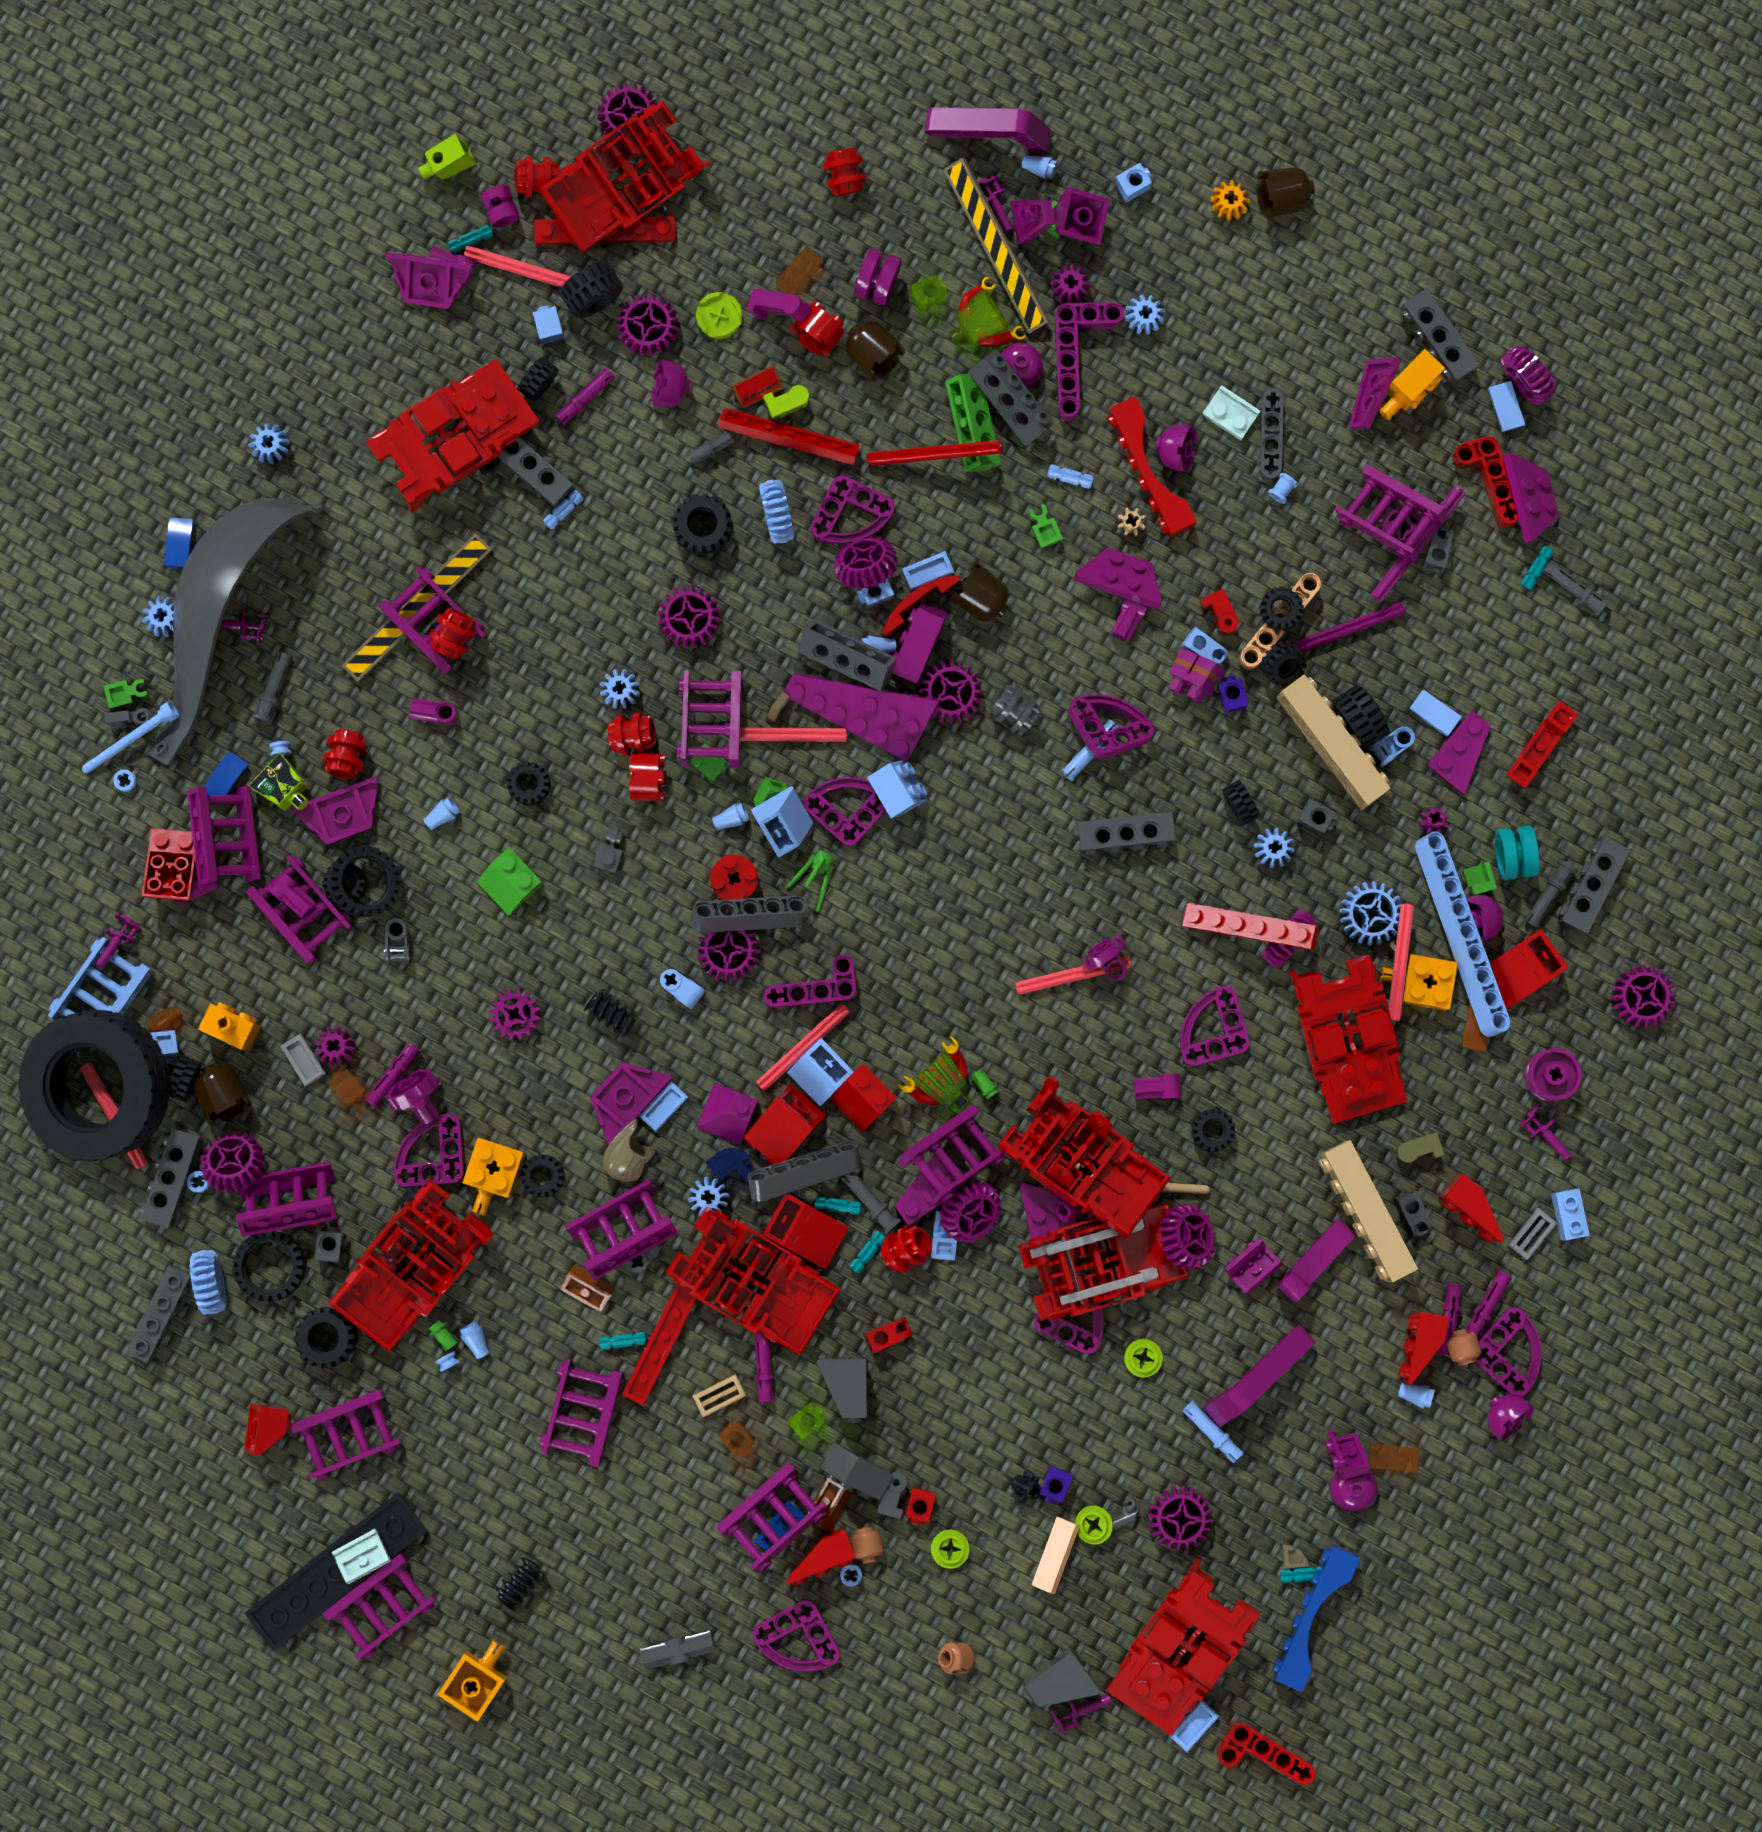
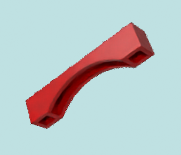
(1172, 510)

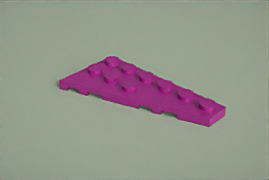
(881, 717)

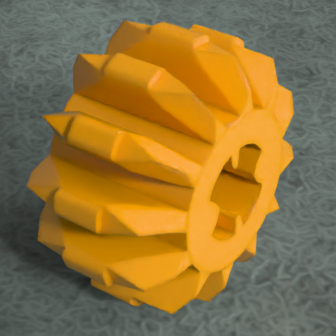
(1238, 198)

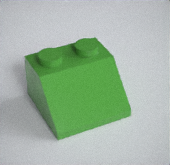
(509, 881)

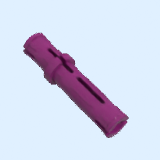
(577, 403)
(395, 1071)
(1489, 1302)
(1451, 1310)
(764, 1371)

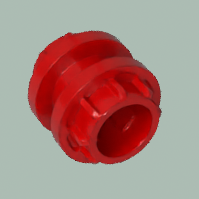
(844, 171)
(532, 176)
(452, 633)
(630, 734)
(344, 755)
(906, 1248)

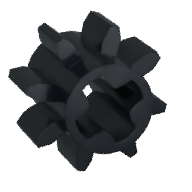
(1025, 1487)

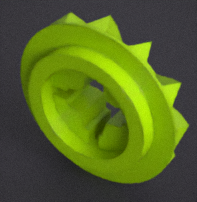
(1133, 1364)
(1105, 1523)
(958, 1557)

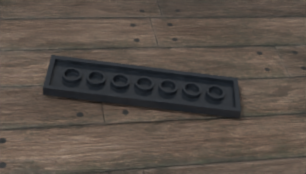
(321, 1582)

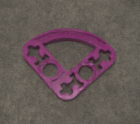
(850, 497)
(1108, 739)
(843, 823)
(1229, 1032)
(440, 1167)
(1057, 1324)
(1493, 1348)
(806, 1623)

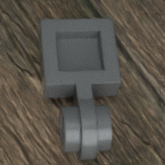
(120, 719)
(608, 856)

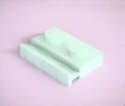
(1231, 412)
(361, 1556)

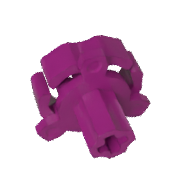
(415, 1094)

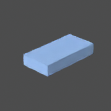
(1506, 407)
(928, 570)
(1435, 713)
(663, 1106)
(1194, 1725)

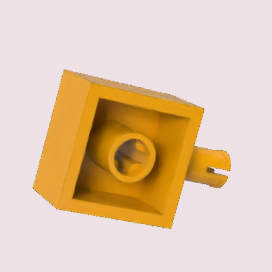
(1412, 383)
(1416, 993)
(226, 1026)
(480, 1175)
(483, 1673)

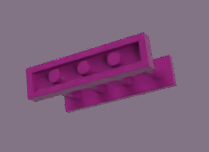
(1393, 490)
(409, 625)
(731, 730)
(203, 841)
(292, 931)
(933, 1144)
(288, 1215)
(628, 1249)
(604, 1405)
(328, 1419)
(750, 1510)
(359, 1597)

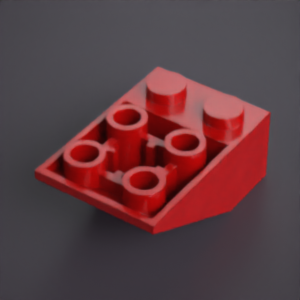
(170, 865)
(1526, 967)
(1471, 1203)
(805, 1230)
(1425, 1338)
(829, 1551)

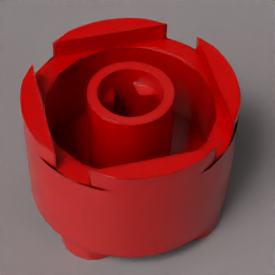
(819, 330)
(647, 777)
(730, 866)

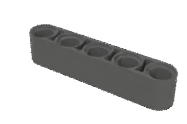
(748, 914)
(804, 1171)

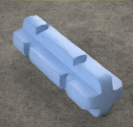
(1070, 476)
(563, 509)

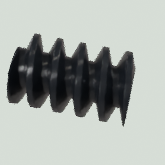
(611, 1012)
(519, 1582)

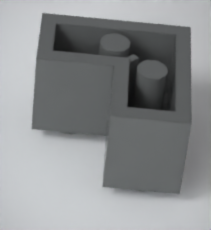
(856, 1472)

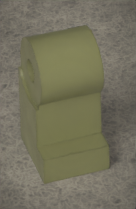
(1410, 1150)

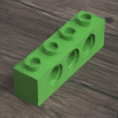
(971, 419)

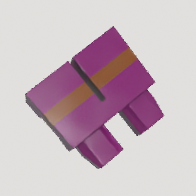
(1196, 672)

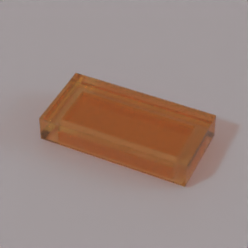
(799, 271)
(1393, 1457)

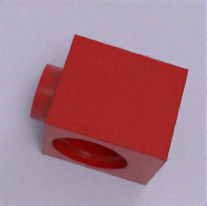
(924, 1495)

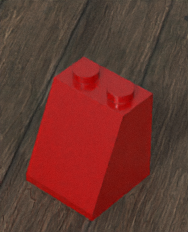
(862, 1098)
(784, 1125)

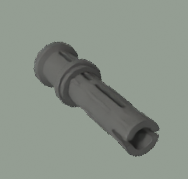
(1585, 594)
(269, 698)
(1555, 885)
(878, 1209)

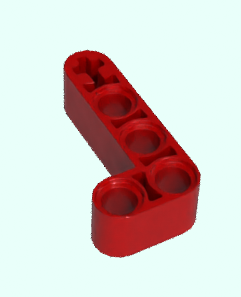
(1491, 482)
(1268, 1756)

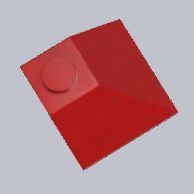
(265, 1427)

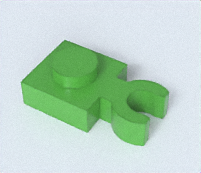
(1045, 530)
(121, 694)

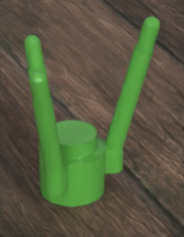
(821, 863)

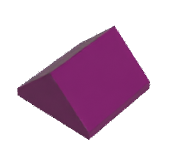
(1081, 215)

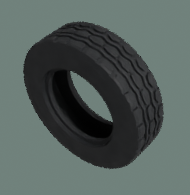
(45, 1095)

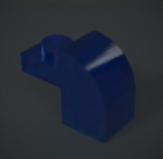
(728, 1161)

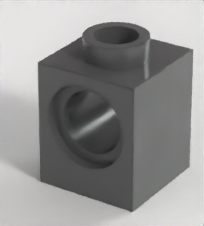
(1306, 817)
(322, 1253)

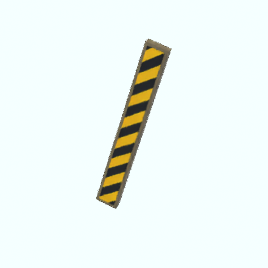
(996, 245)
(389, 635)

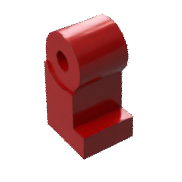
(1222, 610)
(887, 1335)

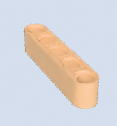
(1282, 610)

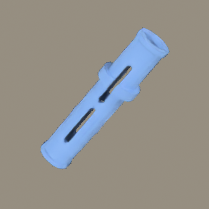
(1083, 757)
(1214, 1433)

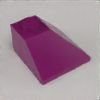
(727, 1113)

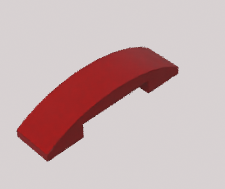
(942, 585)
(1541, 744)

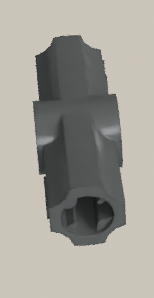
(677, 1649)

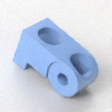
(1204, 646)

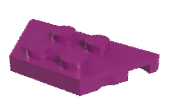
(429, 279)
(1531, 495)
(1122, 576)
(341, 812)
(625, 1096)
(1041, 1210)

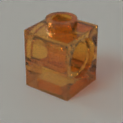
(347, 1087)
(737, 1427)

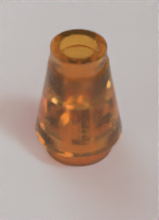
(164, 1020)

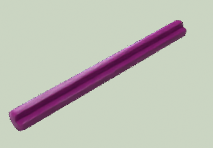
(1402, 565)
(1350, 627)

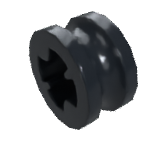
(489, 471)

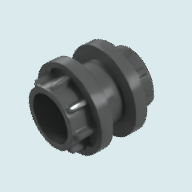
(1015, 709)

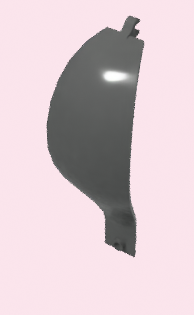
(202, 599)

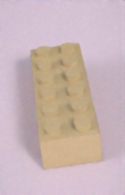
(1333, 742)
(1368, 1212)

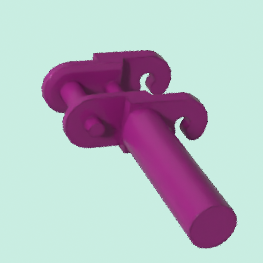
(995, 203)
(238, 625)
(117, 937)
(1546, 1133)
(1080, 1711)

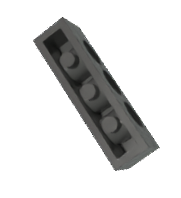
(1439, 324)
(1011, 397)
(552, 493)
(847, 655)
(1161, 822)
(1615, 855)
(174, 1192)
(160, 1314)

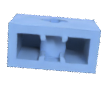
(1570, 1214)

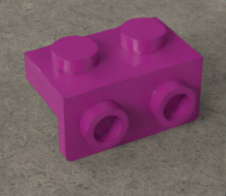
(1252, 1266)
(1348, 1455)

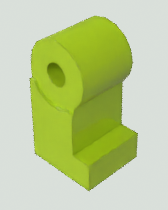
(787, 403)

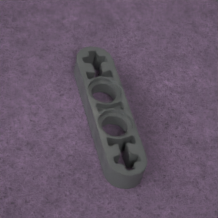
(1271, 434)

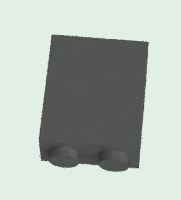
(847, 1385)
(1059, 1681)

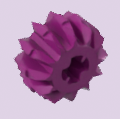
(1061, 284)
(335, 1037)

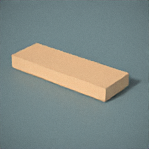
(1055, 1555)

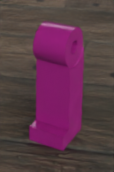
(777, 303)

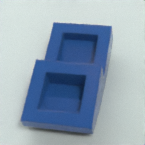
(178, 542)
(226, 775)
(779, 1526)

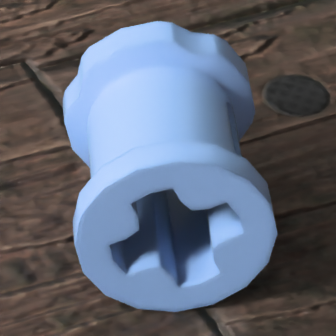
(1282, 488)

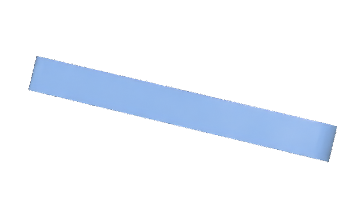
(1465, 944)

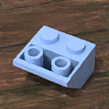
(898, 788)
(783, 821)
(820, 1072)

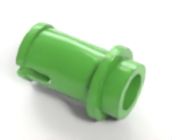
(984, 1084)
(442, 1335)

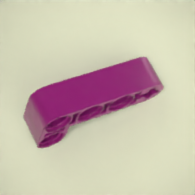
(809, 988)
(1315, 1260)

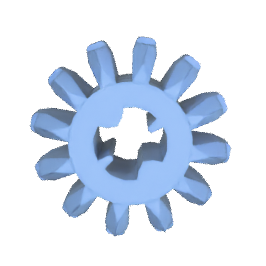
(1137, 320)
(261, 447)
(155, 613)
(627, 692)
(1268, 841)
(713, 1190)

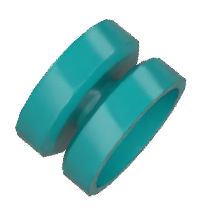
(1516, 852)

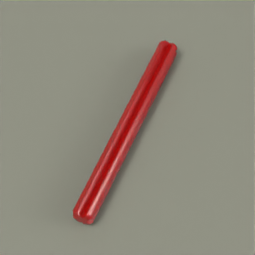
(935, 453)

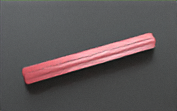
(516, 266)
(794, 734)
(1400, 961)
(1065, 976)
(802, 1047)
(109, 1107)

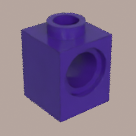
(1230, 705)
(1052, 1474)

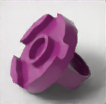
(1105, 954)

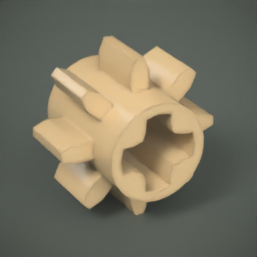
(1128, 527)

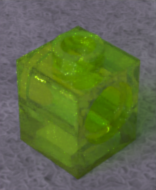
(924, 302)
(802, 1430)

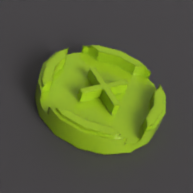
(719, 315)

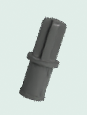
(711, 447)

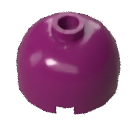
(1025, 363)
(670, 384)
(1176, 447)
(1486, 914)
(1508, 1414)
(1353, 1493)

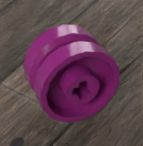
(874, 276)
(1566, 1070)

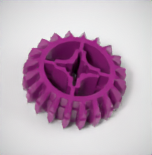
(619, 114)
(657, 326)
(1528, 375)
(865, 563)
(679, 620)
(968, 680)
(707, 948)
(1278, 954)
(1634, 992)
(229, 1174)
(971, 1211)
(1187, 1236)
(1201, 1520)

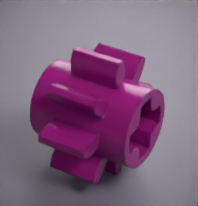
(1436, 814)

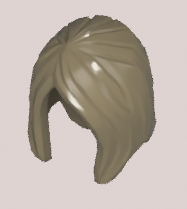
(625, 1156)

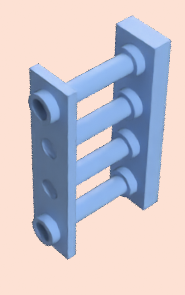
(124, 994)

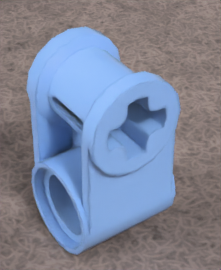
(1391, 747)
(685, 990)

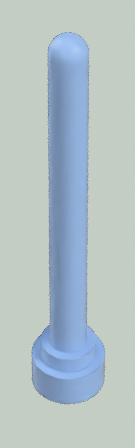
(166, 713)

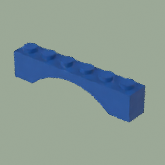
(1335, 1571)

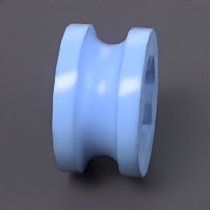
(280, 747)
(131, 777)
(199, 1189)
(447, 1361)
(852, 1567)

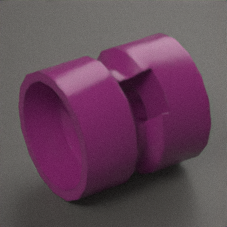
(499, 204)

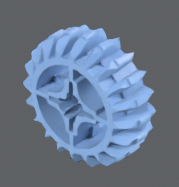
(776, 511)
(1360, 909)
(208, 1282)

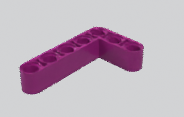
(990, 123)
(1070, 350)
(1260, 1377)

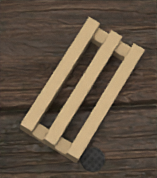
(701, 1404)

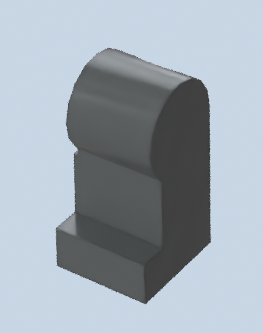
(1438, 551)
(1414, 1213)
(891, 1495)

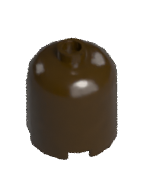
(1284, 191)
(873, 349)
(982, 594)
(220, 1093)

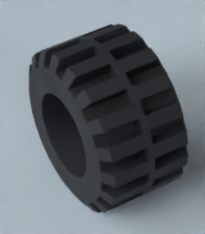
(591, 289)
(695, 506)
(1361, 716)
(305, 1344)

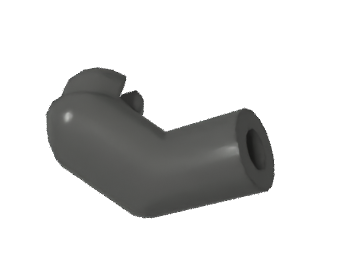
(1128, 1514)

